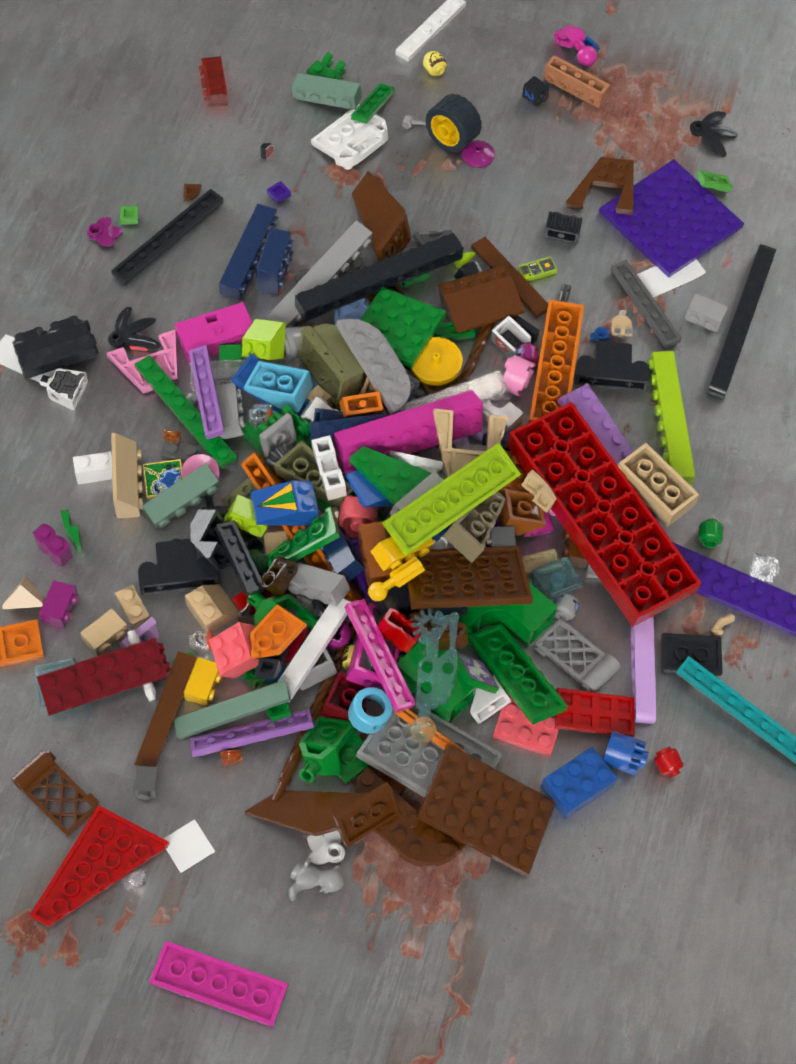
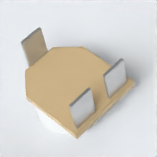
(621, 325)

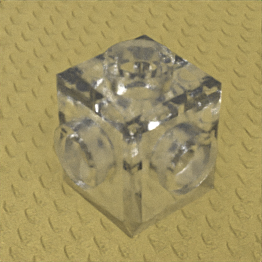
(764, 567)

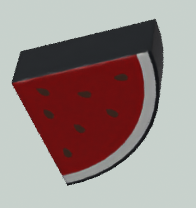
(266, 150)

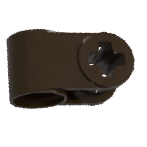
(278, 577)

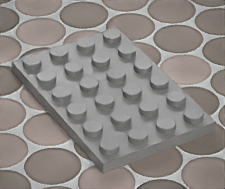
(414, 762)

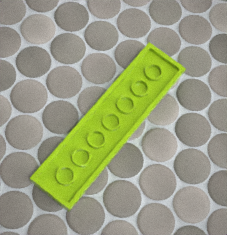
(451, 499)

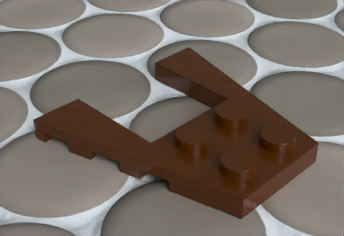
(607, 173)

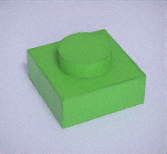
(129, 215)

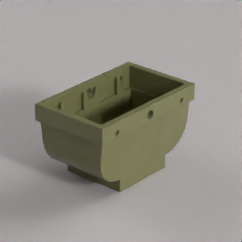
(331, 360)

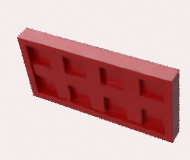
(596, 712)

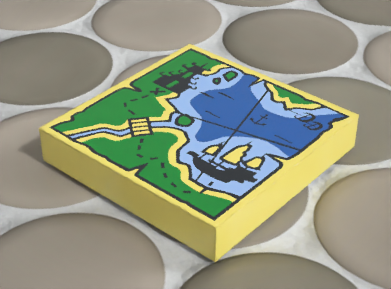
(161, 476)

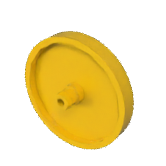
(438, 363)

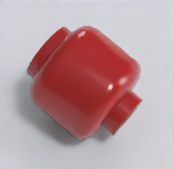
(668, 761)

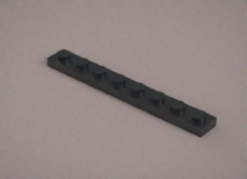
(167, 236)

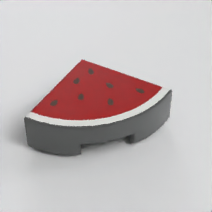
(240, 602)

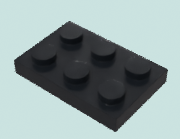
(701, 648)

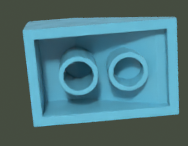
(280, 385)

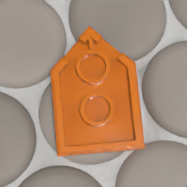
(275, 633)

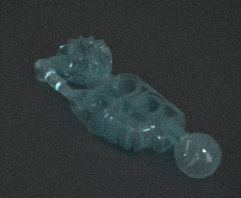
(423, 728)

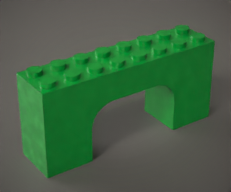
(522, 621)

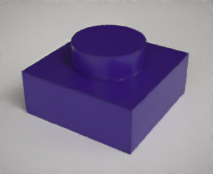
(279, 192)

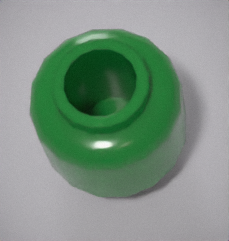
(710, 533)

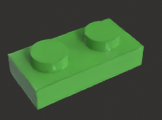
(714, 181)

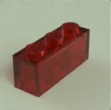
(213, 81)

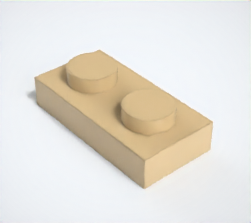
(132, 606)

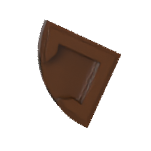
(191, 191)

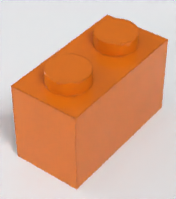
(361, 405)

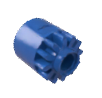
(625, 753)

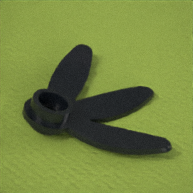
(707, 127)
(125, 333)

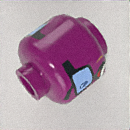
(528, 352)

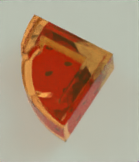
(172, 436)
(230, 756)

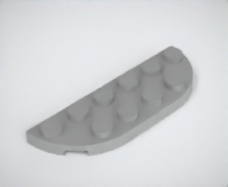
(377, 362)

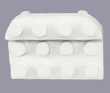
(351, 140)

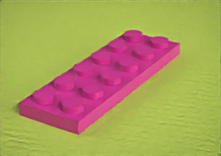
(219, 984)

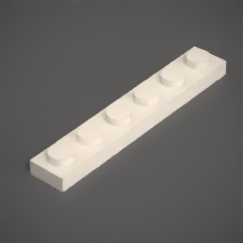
(429, 29)

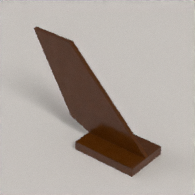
(382, 216)
(327, 812)

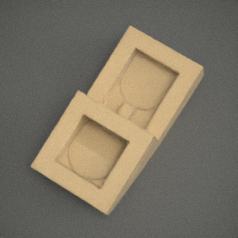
(539, 488)

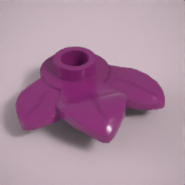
(104, 232)

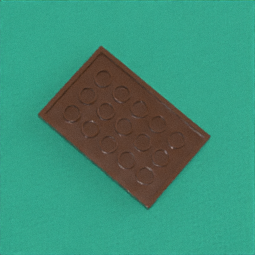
(454, 581)
(486, 810)

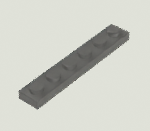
(646, 304)

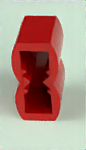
(398, 630)

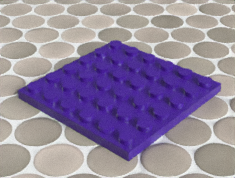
(673, 218)

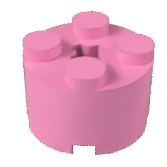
(517, 374)

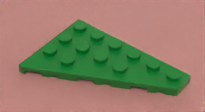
(388, 474)

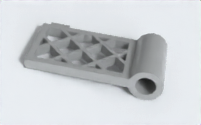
(595, 674)

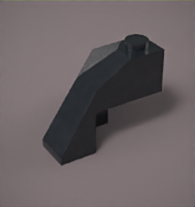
(207, 541)

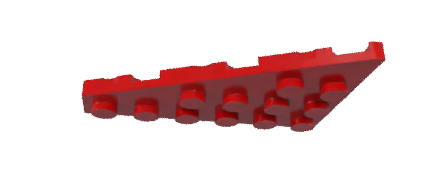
(98, 859)

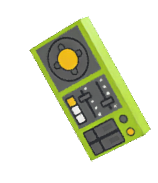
(538, 269)

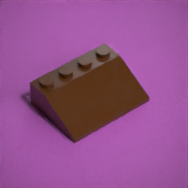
(480, 299)

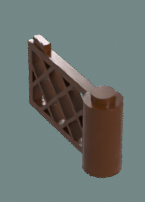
(35, 773)

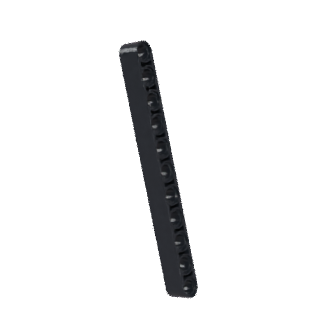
(741, 322)

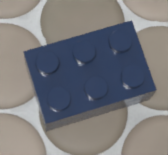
(275, 261)

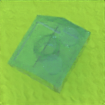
(556, 578)

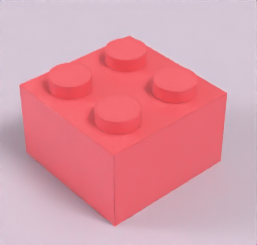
(233, 650)

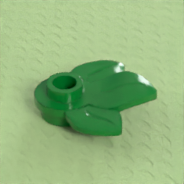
(302, 426)

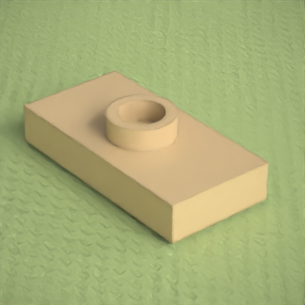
(539, 559)

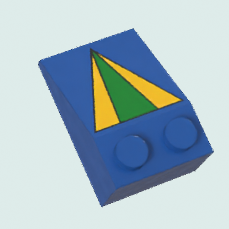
(285, 504)

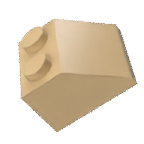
(211, 606)

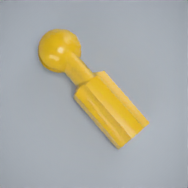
(398, 577)

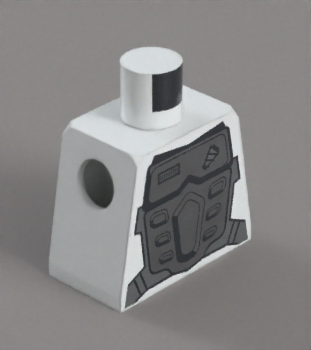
(65, 386)

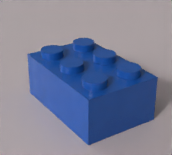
(578, 782)

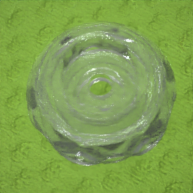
(134, 881)

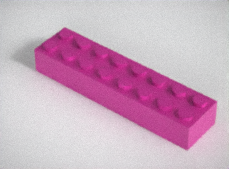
(410, 429)

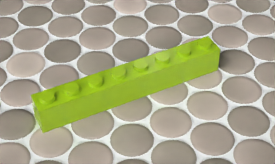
(671, 414)

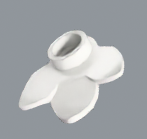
(323, 846)

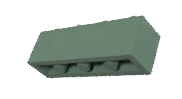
(326, 91)
(181, 496)

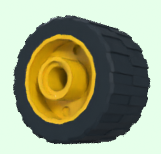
(453, 123)

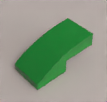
(71, 531)

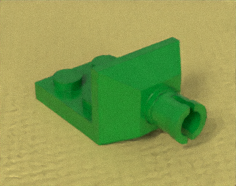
(265, 605)
(321, 747)

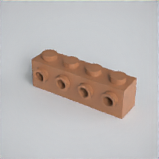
(576, 81)

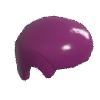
(341, 637)

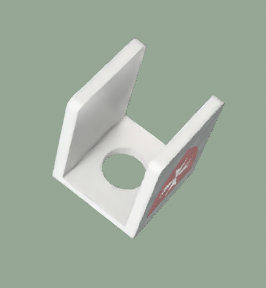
(516, 329)

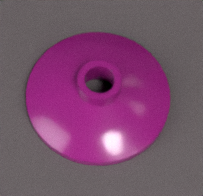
(478, 154)

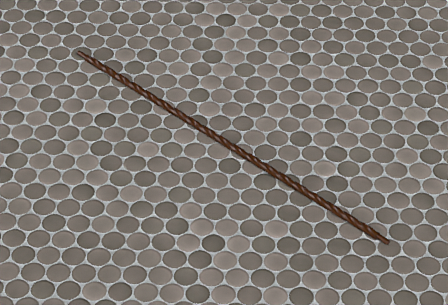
(326, 685)

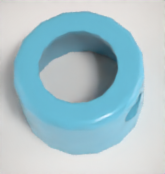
(364, 722)

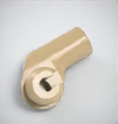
(720, 623)

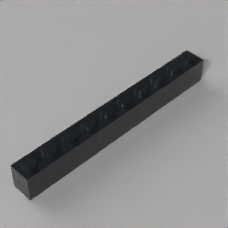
(372, 278)

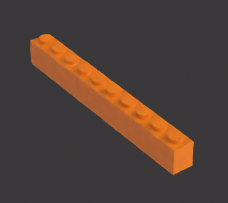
(264, 476)

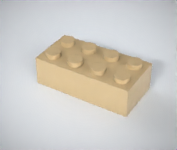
(658, 484)

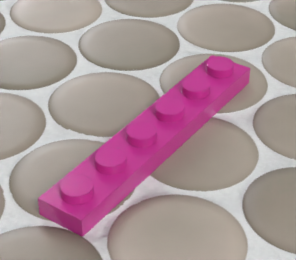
(380, 655)

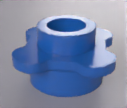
(600, 331)

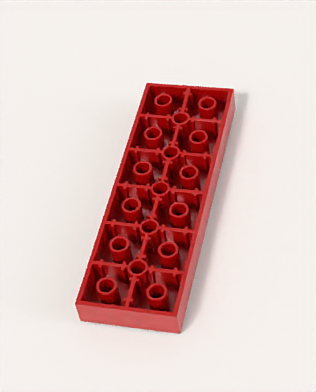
(604, 514)

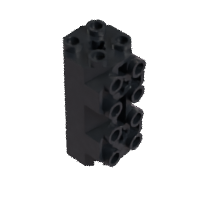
(60, 346)

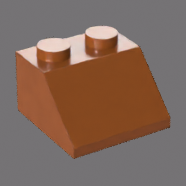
(521, 512)

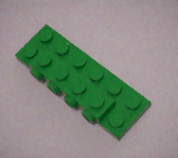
(517, 673)

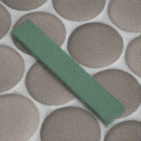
(232, 709)

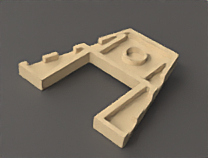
(453, 458)

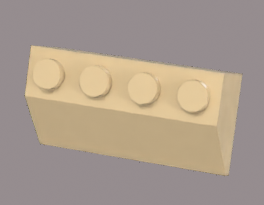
(126, 477)

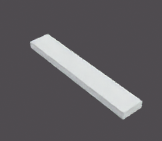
(314, 646)

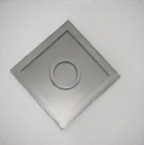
(279, 433)

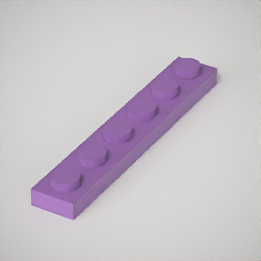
(206, 392)
(250, 733)

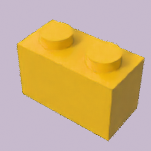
(202, 682)

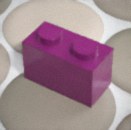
(59, 604)

